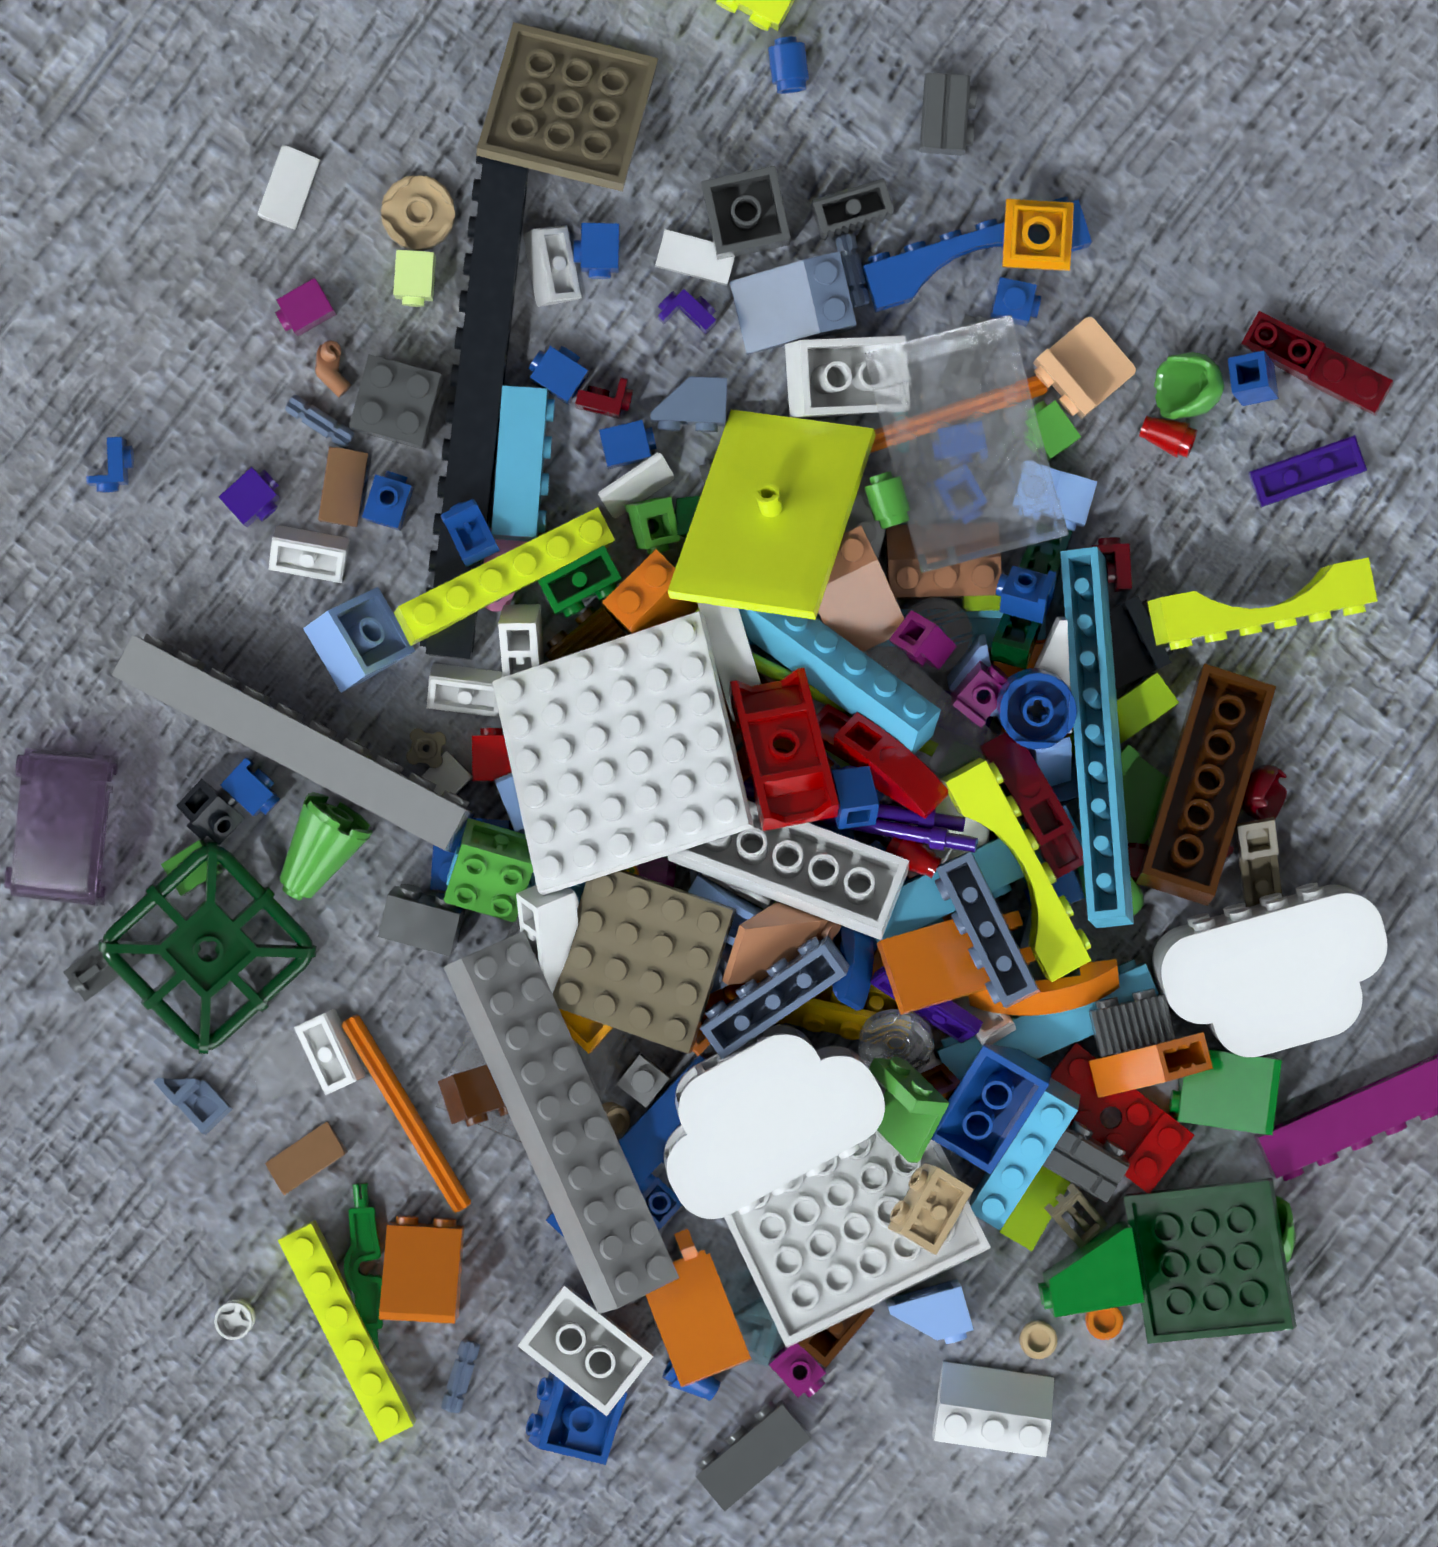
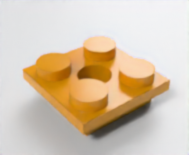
(1021, 251)

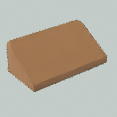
(343, 486)
(306, 1158)

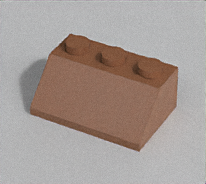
(955, 581)

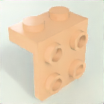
(1084, 367)

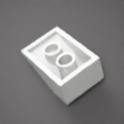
(832, 376)

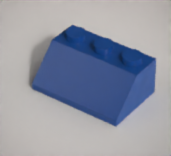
(991, 1104)

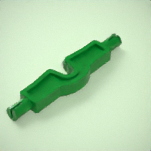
(364, 1247)

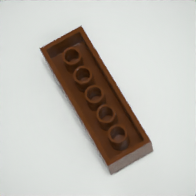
(1206, 785)

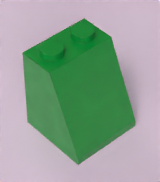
(1233, 1095)
(1096, 1276)

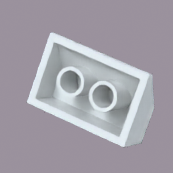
(585, 1349)
(993, 1409)

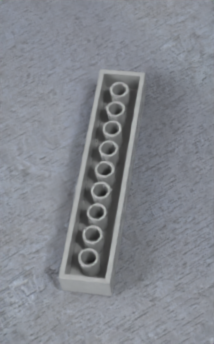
(290, 742)
(561, 1123)

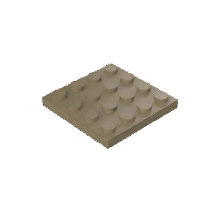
(567, 106)
(644, 958)

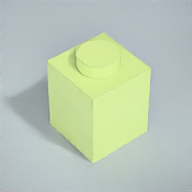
(414, 277)

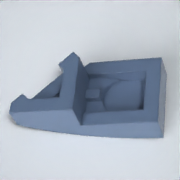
(196, 1100)

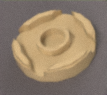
(418, 212)

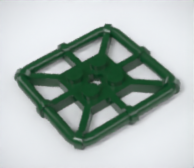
(207, 923)

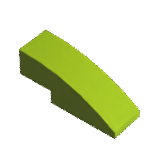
(1141, 707)
(1029, 1216)

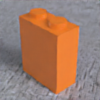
(1150, 1064)

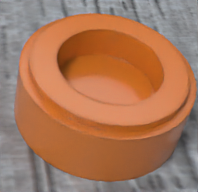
(1104, 1323)

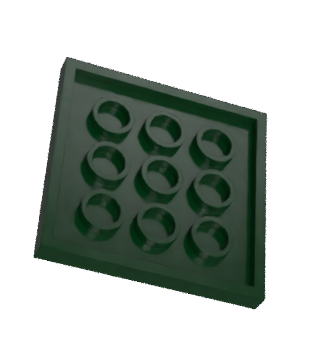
(1211, 1261)

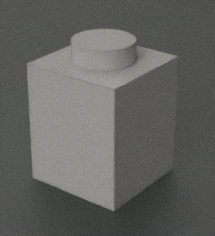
(643, 1080)

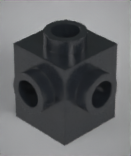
(210, 812)

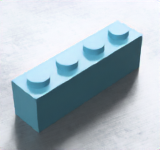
(520, 463)
(1002, 1190)

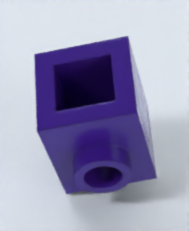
(251, 496)

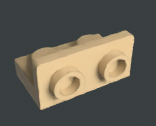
(929, 1207)

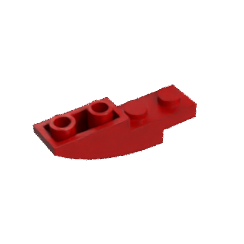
(892, 765)

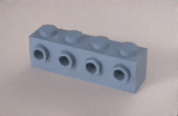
(986, 926)
(775, 996)

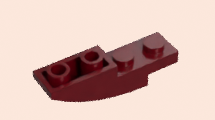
(1317, 364)
(1037, 803)

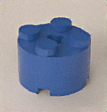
(1051, 724)

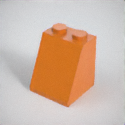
(644, 597)
(422, 1270)

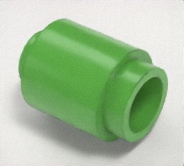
(887, 500)

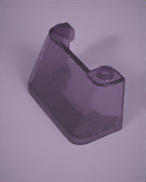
(61, 826)

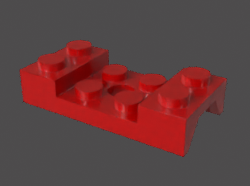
(790, 785)
(1145, 1131)

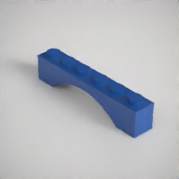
(899, 278)

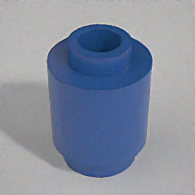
(788, 65)

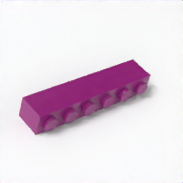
(1352, 1120)

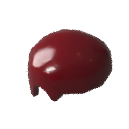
(1264, 793)

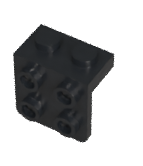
(1134, 642)

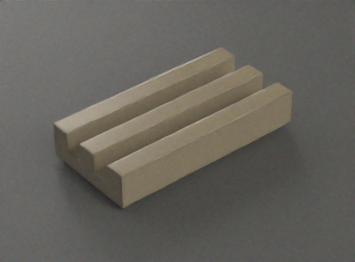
(1065, 1204)

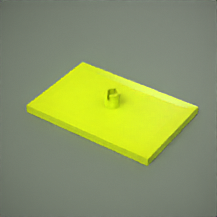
(772, 514)

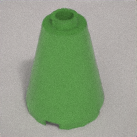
(321, 845)

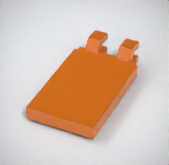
(935, 964)
(697, 1317)

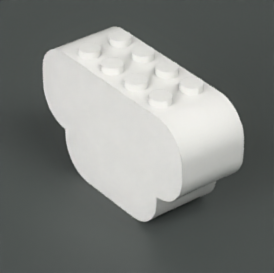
(1274, 968)
(766, 1120)

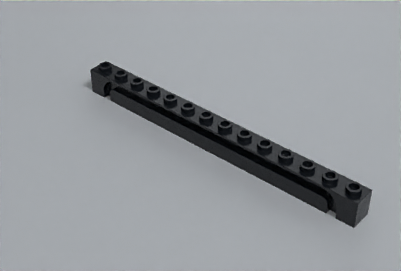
(479, 375)

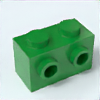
(580, 581)

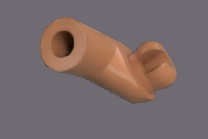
(328, 368)

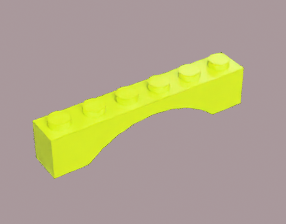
(502, 576)
(1192, 615)
(1052, 936)
(345, 1331)

